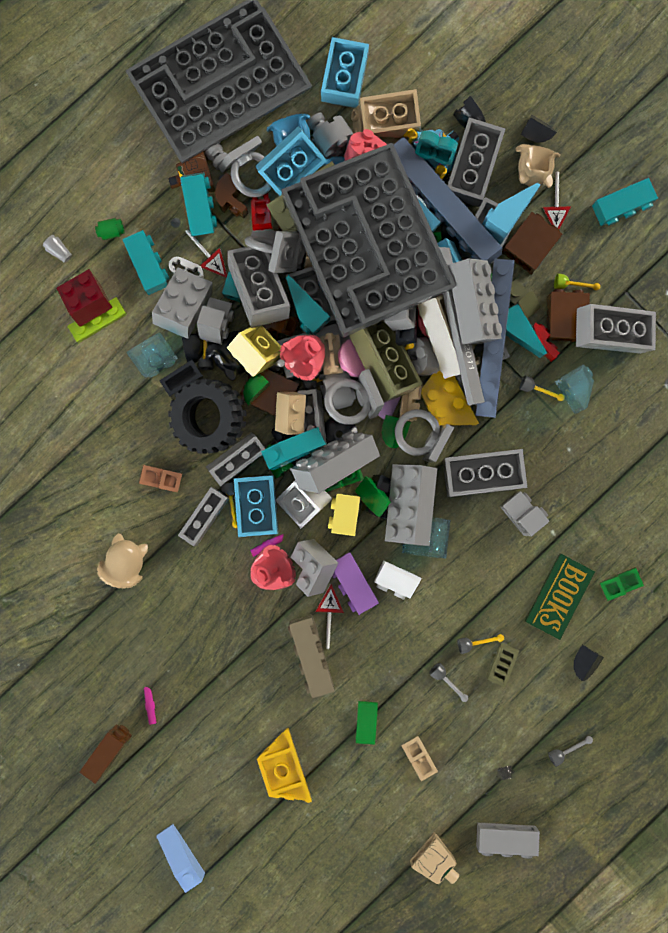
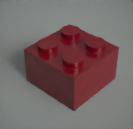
(84, 298)

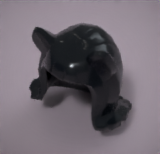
(224, 358)

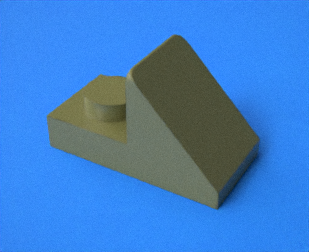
(525, 299)

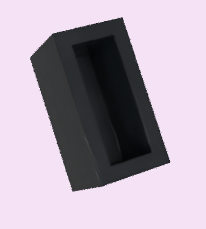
(180, 377)

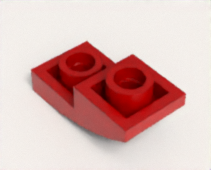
(542, 333)

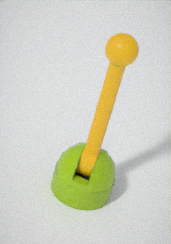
(562, 281)

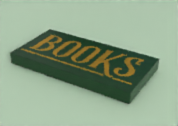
(559, 596)

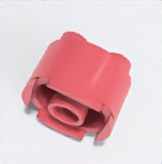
(362, 143)

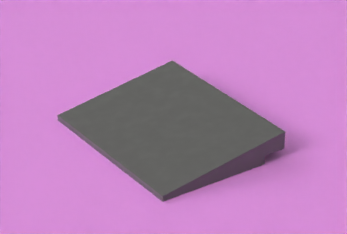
(218, 79)
(367, 239)

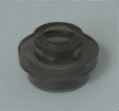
(505, 772)

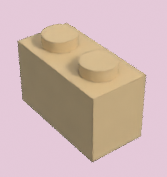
(290, 413)

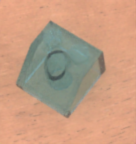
(152, 355)
(577, 388)
(438, 541)

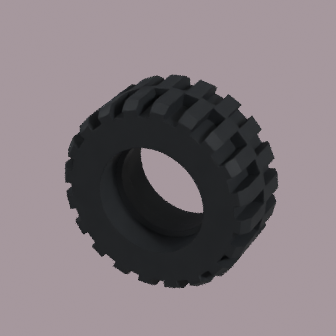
(184, 420)

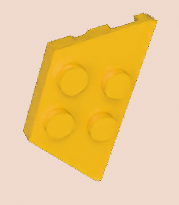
(447, 401)
(283, 770)

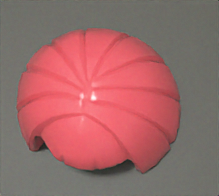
(303, 356)
(273, 569)

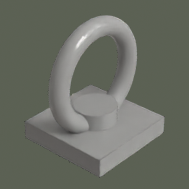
(238, 159)
(284, 250)
(367, 396)
(434, 442)

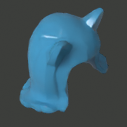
(284, 126)

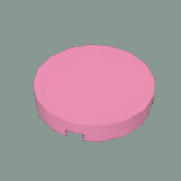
(349, 359)

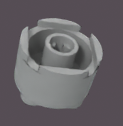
(332, 137)
(423, 357)
(344, 396)

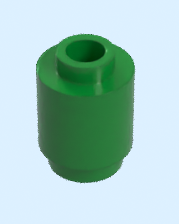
(110, 228)

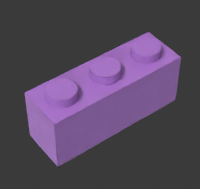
(354, 584)

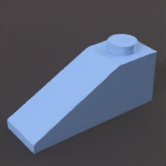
(180, 858)

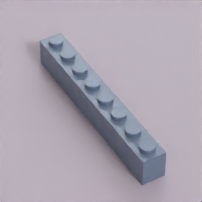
(447, 206)
(494, 350)

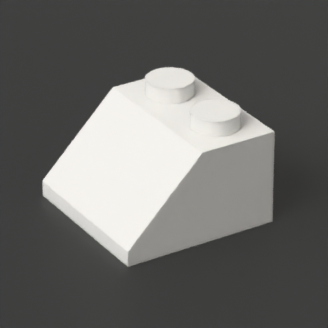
(302, 504)
(397, 580)

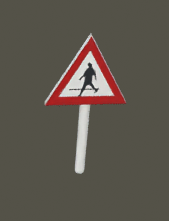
(556, 215)
(214, 262)
(329, 604)

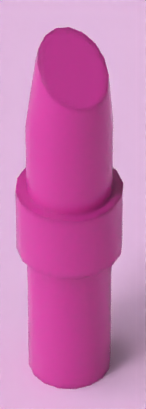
(274, 541)
(149, 706)

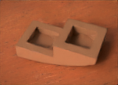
(160, 478)

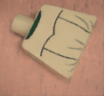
(435, 861)

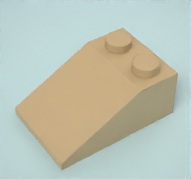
(391, 113)

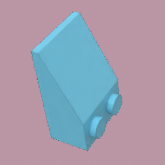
(503, 218)

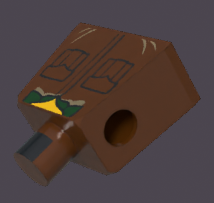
(192, 166)

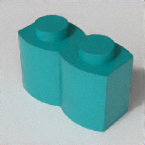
(437, 148)

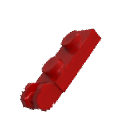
(260, 213)

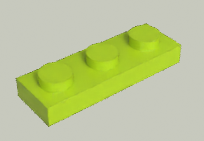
(99, 323)

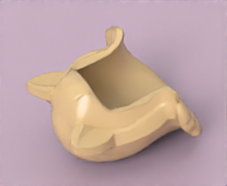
(536, 165)
(122, 563)

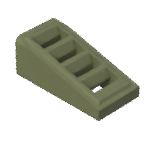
(493, 668)

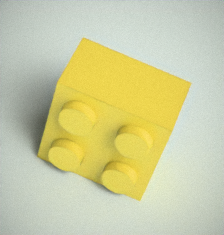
(255, 349)
(345, 514)

